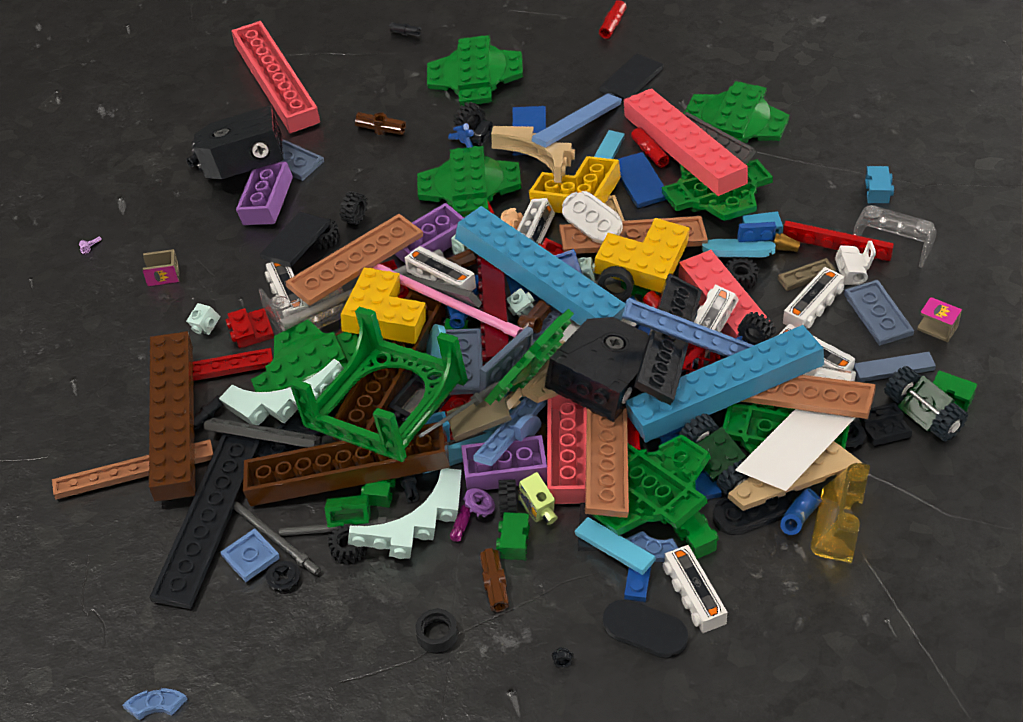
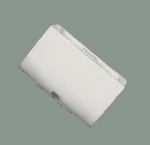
(854, 264)

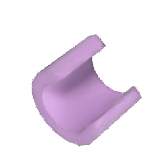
(85, 246)

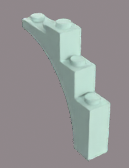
(256, 406)
(418, 524)

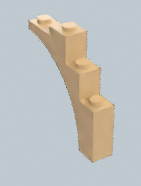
(519, 139)

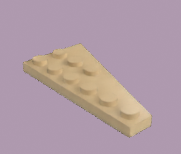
(829, 463)

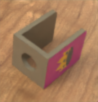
(161, 267)
(939, 319)

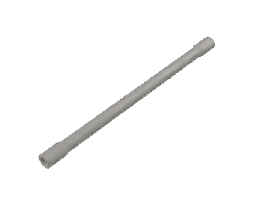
(295, 319)

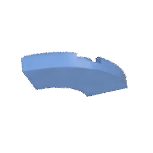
(526, 426)
(655, 547)
(162, 701)

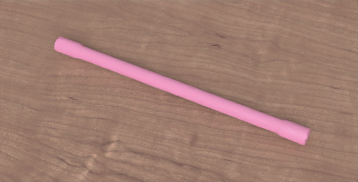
(506, 327)

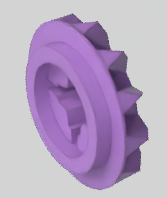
(476, 495)

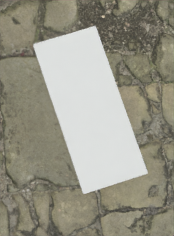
(793, 447)

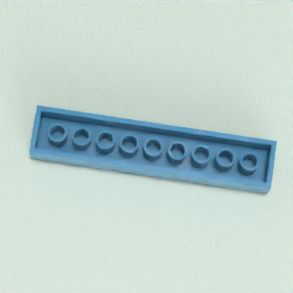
(536, 267)
(728, 382)

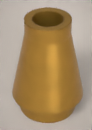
(786, 243)

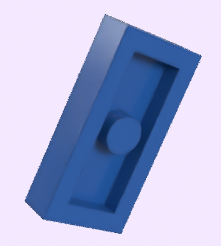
(756, 232)
(637, 585)

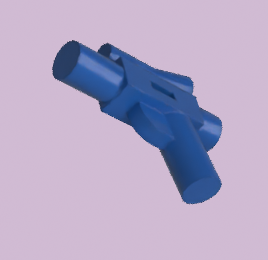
(462, 134)

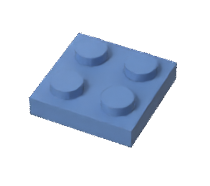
(250, 555)

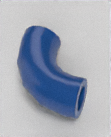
(800, 511)

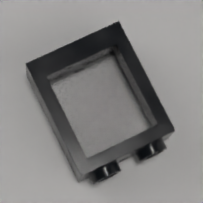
(409, 399)

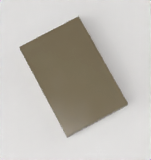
(478, 418)

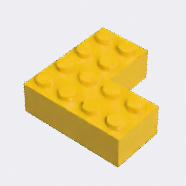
(593, 176)
(646, 261)
(379, 291)

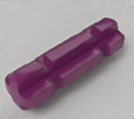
(460, 524)

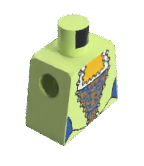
(537, 499)

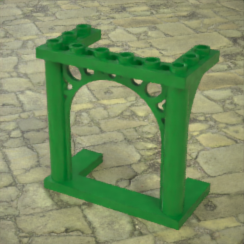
(371, 346)

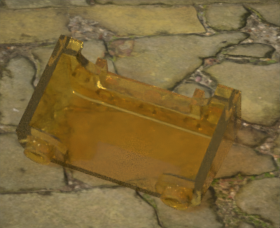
(834, 530)

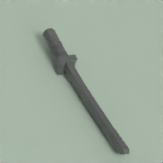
(476, 399)

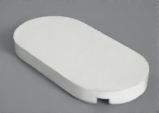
(591, 216)

